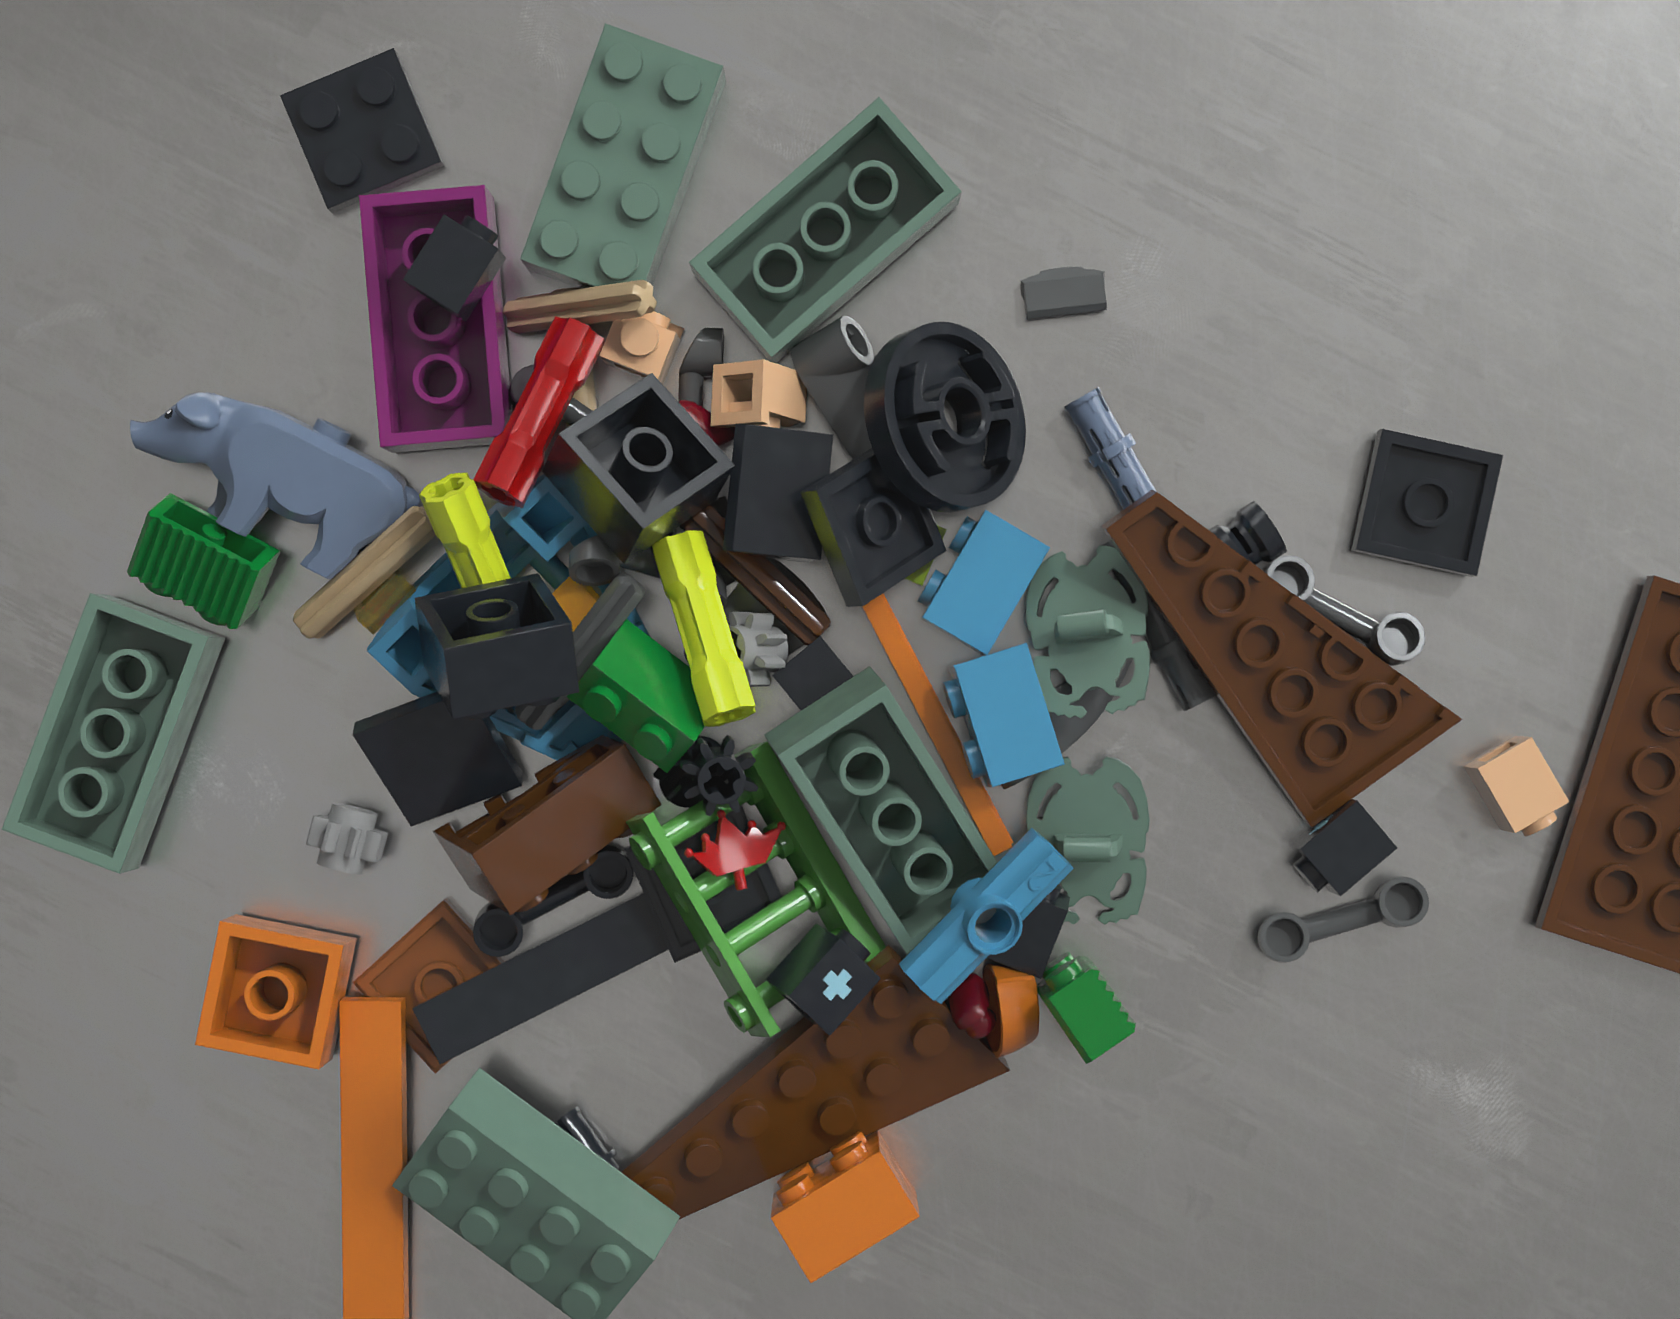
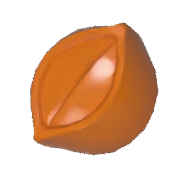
(1016, 1007)

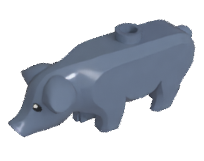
(285, 466)

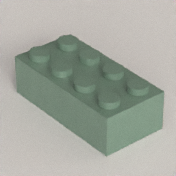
(624, 163)
(826, 231)
(113, 733)
(883, 803)
(536, 1200)

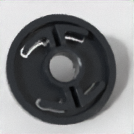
(910, 426)

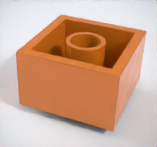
(275, 991)
(843, 1204)

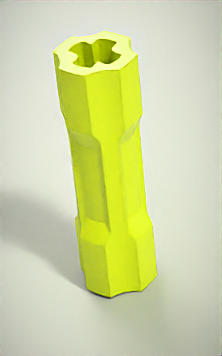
(464, 529)
(703, 628)

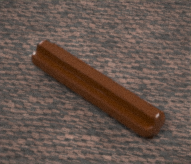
(762, 580)

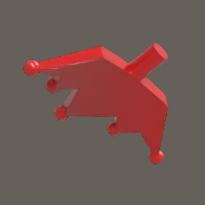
(734, 849)

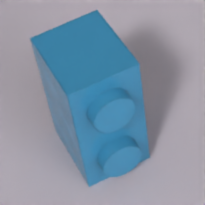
(983, 582)
(1003, 716)

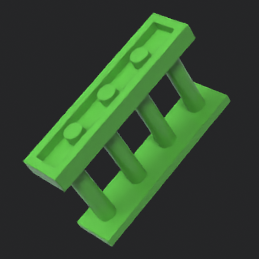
(819, 887)

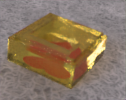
(384, 600)

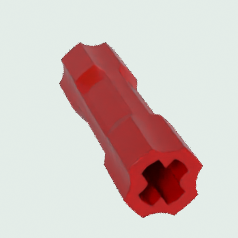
(558, 372)

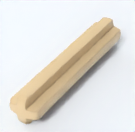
(585, 304)
(364, 573)

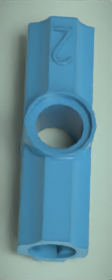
(961, 945)

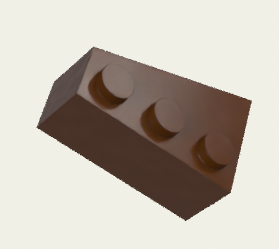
(550, 827)

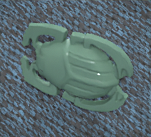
(1088, 631)
(1095, 832)

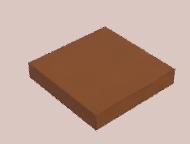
(425, 963)

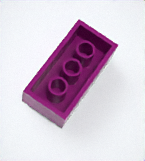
(433, 373)

